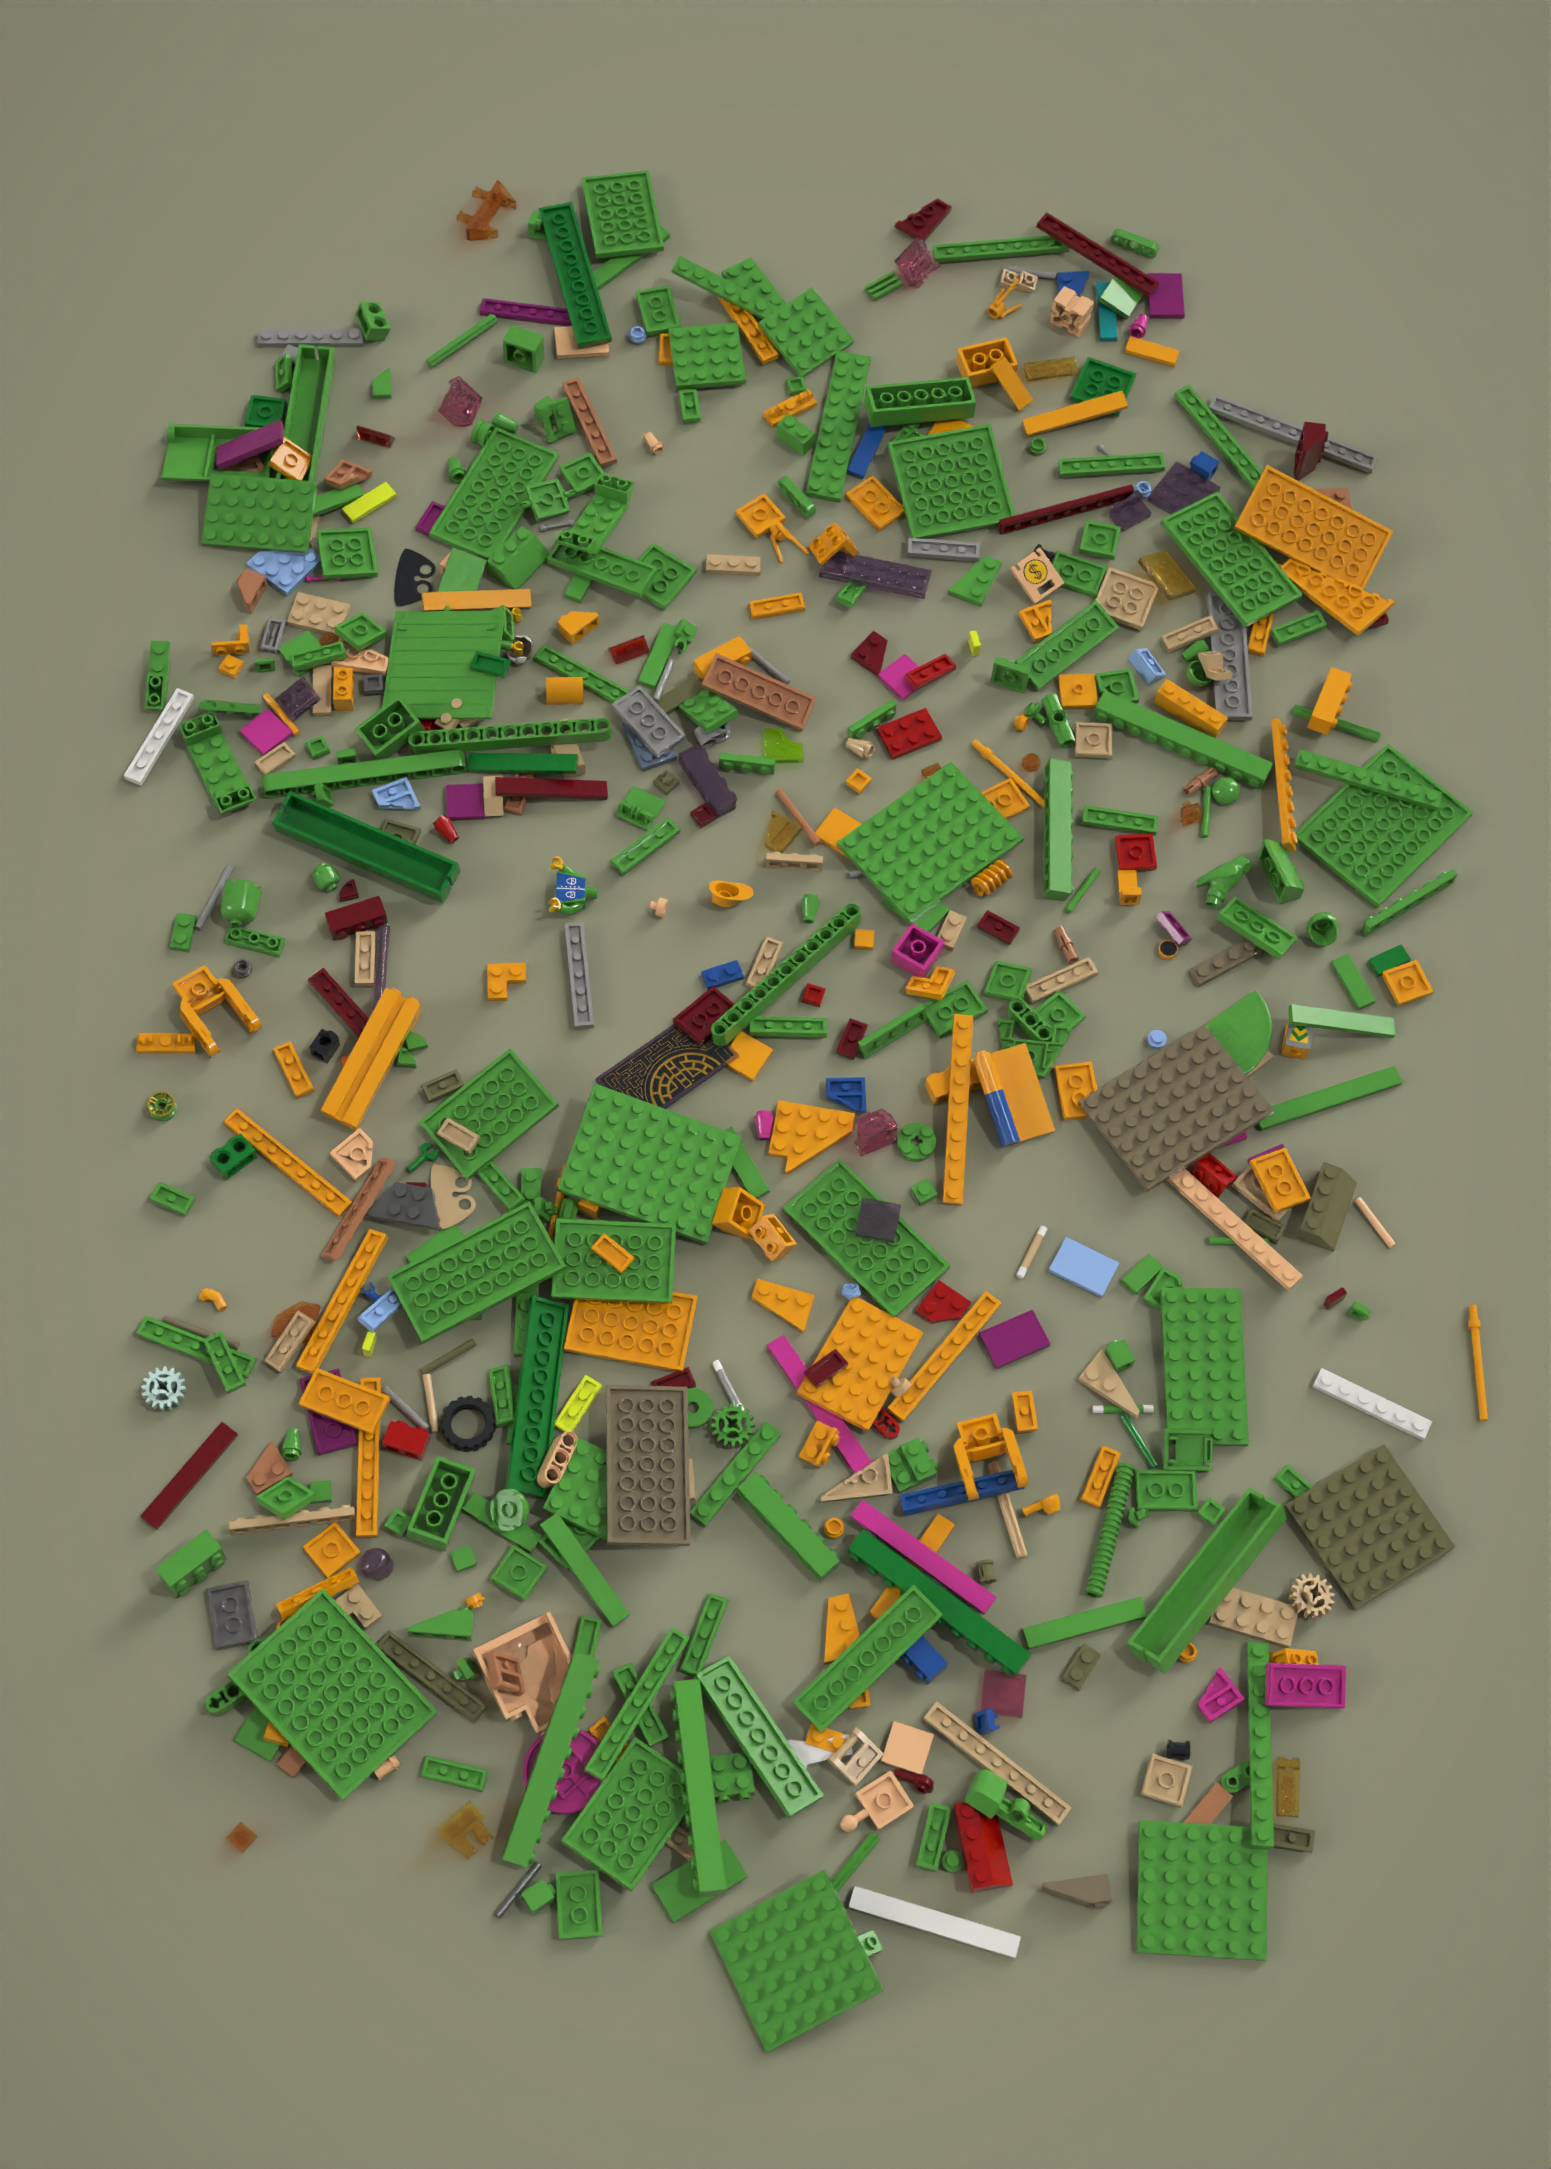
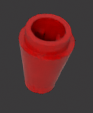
(445, 828)

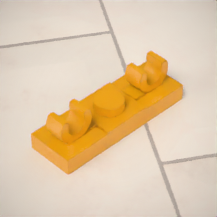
(794, 406)
(166, 1043)

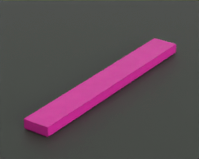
(794, 1370)
(923, 1557)

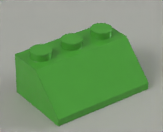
(517, 559)
(1280, 871)

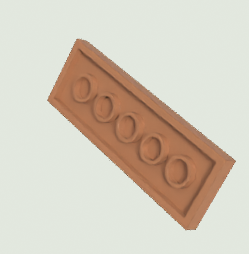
(758, 692)

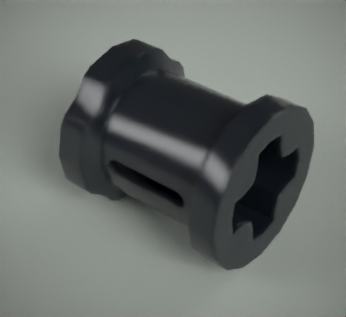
(1178, 1749)

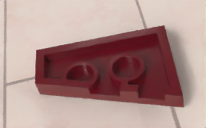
(925, 221)

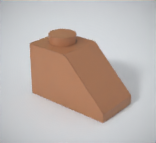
(251, 588)

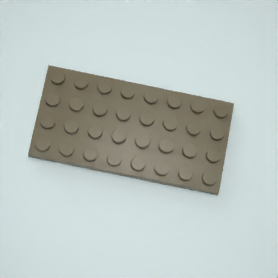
(647, 1465)

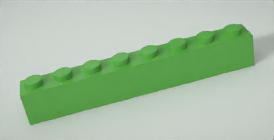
(1058, 830)

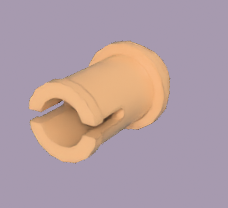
(655, 445)
(387, 1767)

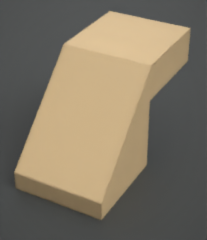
(1213, 665)
(492, 804)

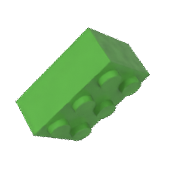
(389, 728)
(191, 1564)

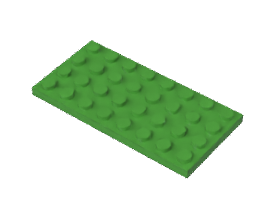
(486, 501)
(1231, 560)
(886, 1271)
(476, 1272)
(1205, 1362)

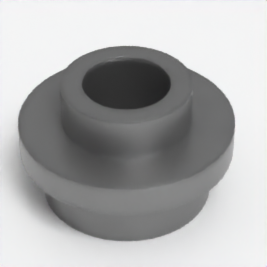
(242, 963)

